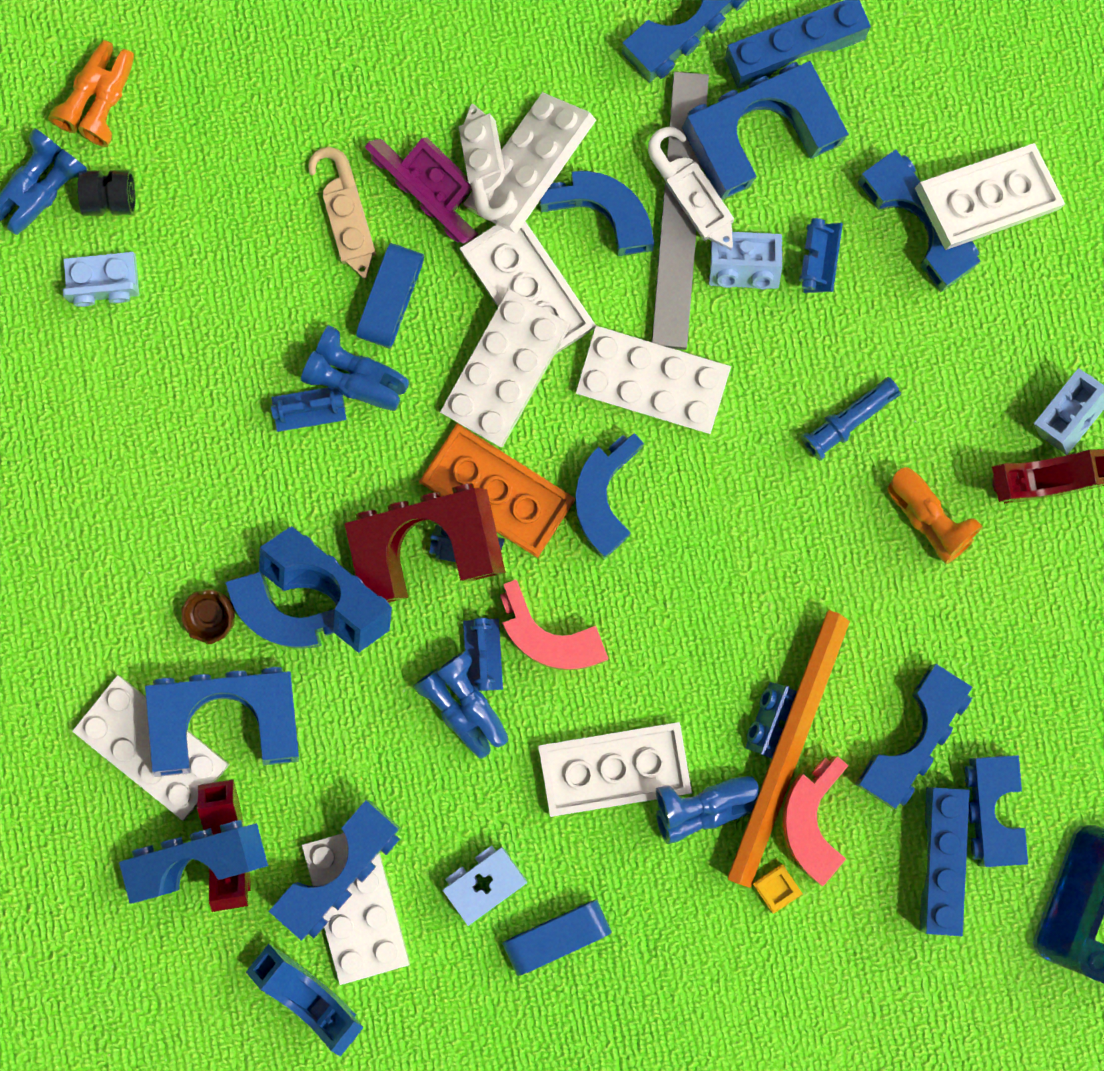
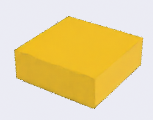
(777, 888)

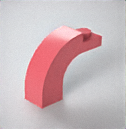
(551, 650)
(800, 823)

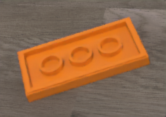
(521, 501)

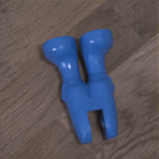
(25, 189)
(367, 379)
(473, 712)
(707, 810)

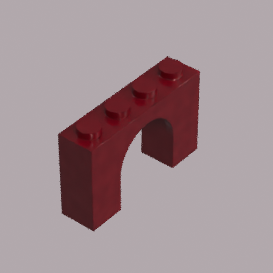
(464, 516)

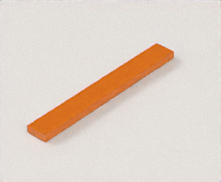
(788, 749)

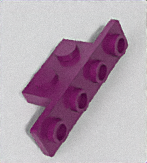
(431, 180)

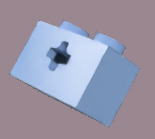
(1071, 412)
(473, 903)

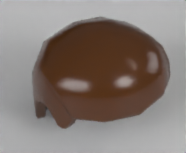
(208, 615)

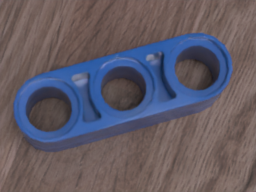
(390, 295)
(557, 937)

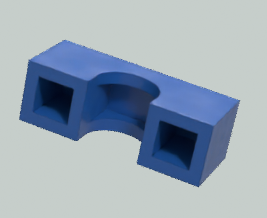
(989, 781)

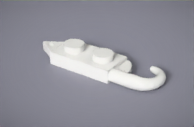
(483, 161)
(692, 191)

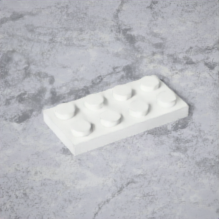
(536, 156)
(989, 196)
(522, 265)
(505, 368)
(653, 379)
(120, 733)
(614, 768)
(366, 929)

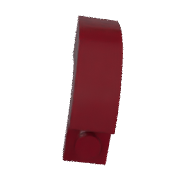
(1049, 477)
(217, 806)

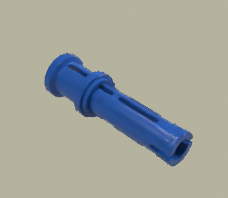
(838, 427)

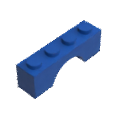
(821, 30)
(657, 46)
(893, 184)
(296, 562)
(939, 699)
(226, 854)
(946, 863)
(304, 905)

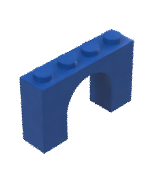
(793, 94)
(173, 705)

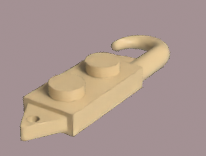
(346, 212)

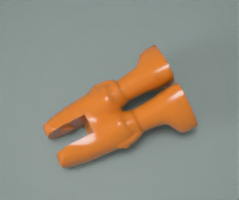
(108, 91)
(928, 517)

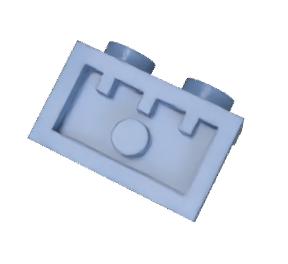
(751, 262)
(101, 278)

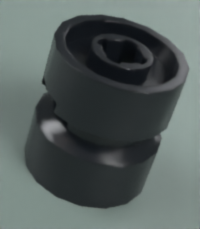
(106, 192)

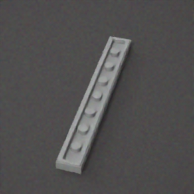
(677, 230)

